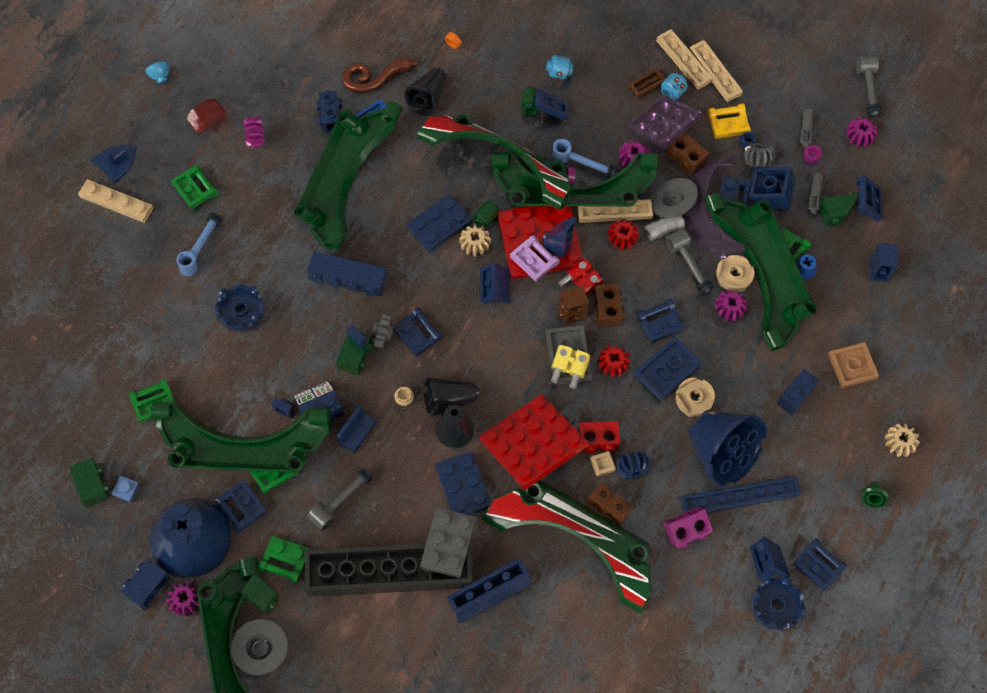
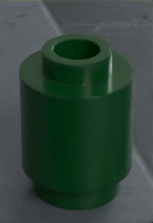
(528, 101)
(486, 214)

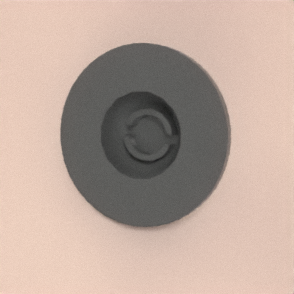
(674, 198)
(259, 647)

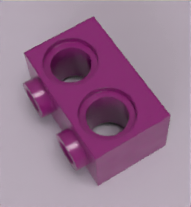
(687, 522)

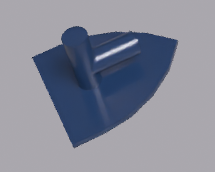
(115, 161)

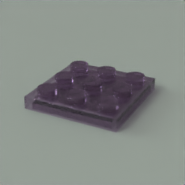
(664, 121)

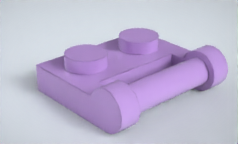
(532, 263)

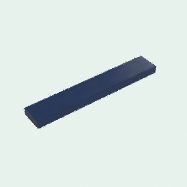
(742, 495)

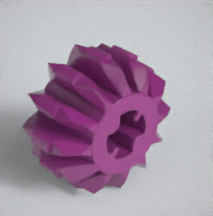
(861, 131)
(254, 132)
(630, 150)
(724, 304)
(175, 599)

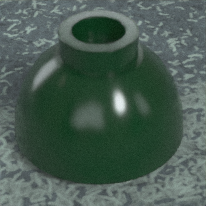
(875, 495)

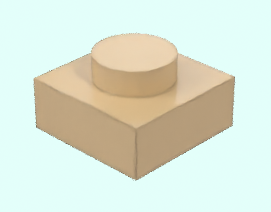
(602, 464)

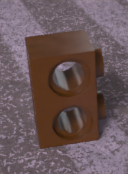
(689, 151)
(573, 305)
(606, 305)
(610, 504)

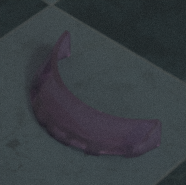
(699, 218)

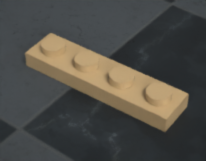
(684, 59)
(721, 77)
(115, 201)
(639, 211)

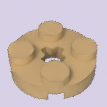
(727, 280)
(698, 387)

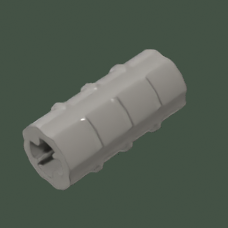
(663, 227)

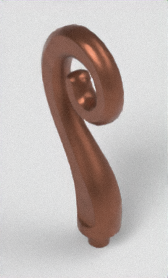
(395, 67)

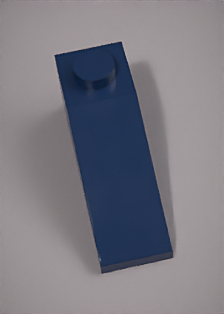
(560, 238)

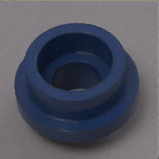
(747, 136)

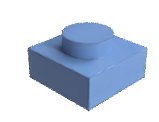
(125, 489)

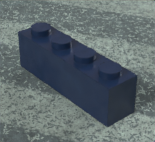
(347, 273)
(489, 590)

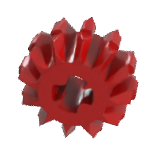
(623, 234)
(620, 363)

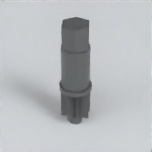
(807, 126)
(815, 195)

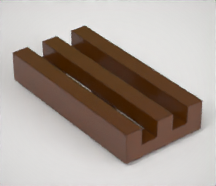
(649, 84)

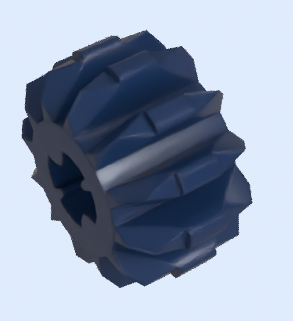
(633, 465)

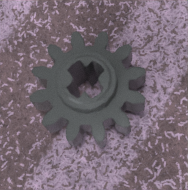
(382, 330)

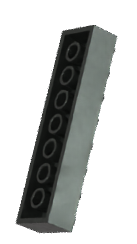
(376, 571)

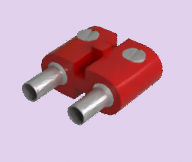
(582, 275)

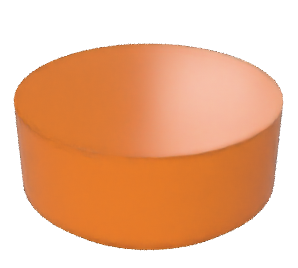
(453, 40)

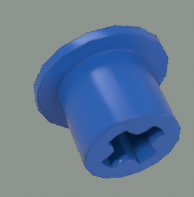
(807, 266)

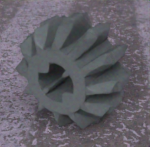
(759, 154)

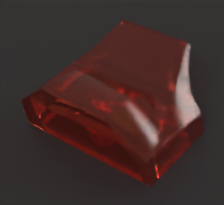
(205, 114)

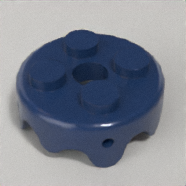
(238, 296)
(787, 594)

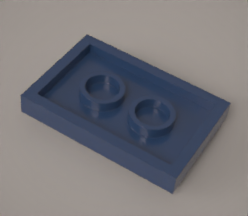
(439, 223)
(668, 368)
(463, 484)

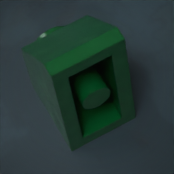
(836, 209)
(260, 595)

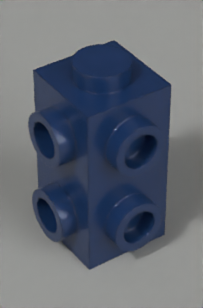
(329, 107)

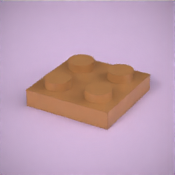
(853, 365)

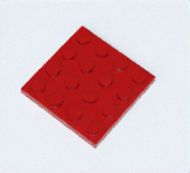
(523, 222)
(533, 441)

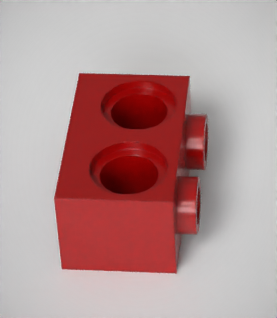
(598, 431)

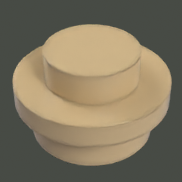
(404, 396)

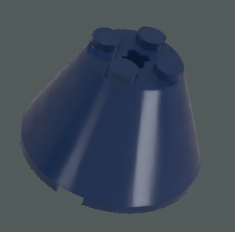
(728, 444)
(190, 537)

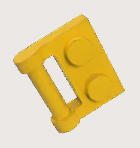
(729, 126)

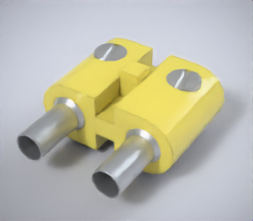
(571, 362)

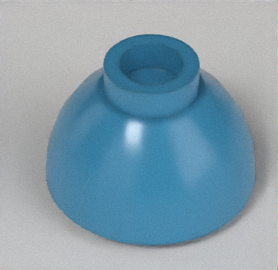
(158, 71)

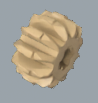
(474, 234)
(897, 445)

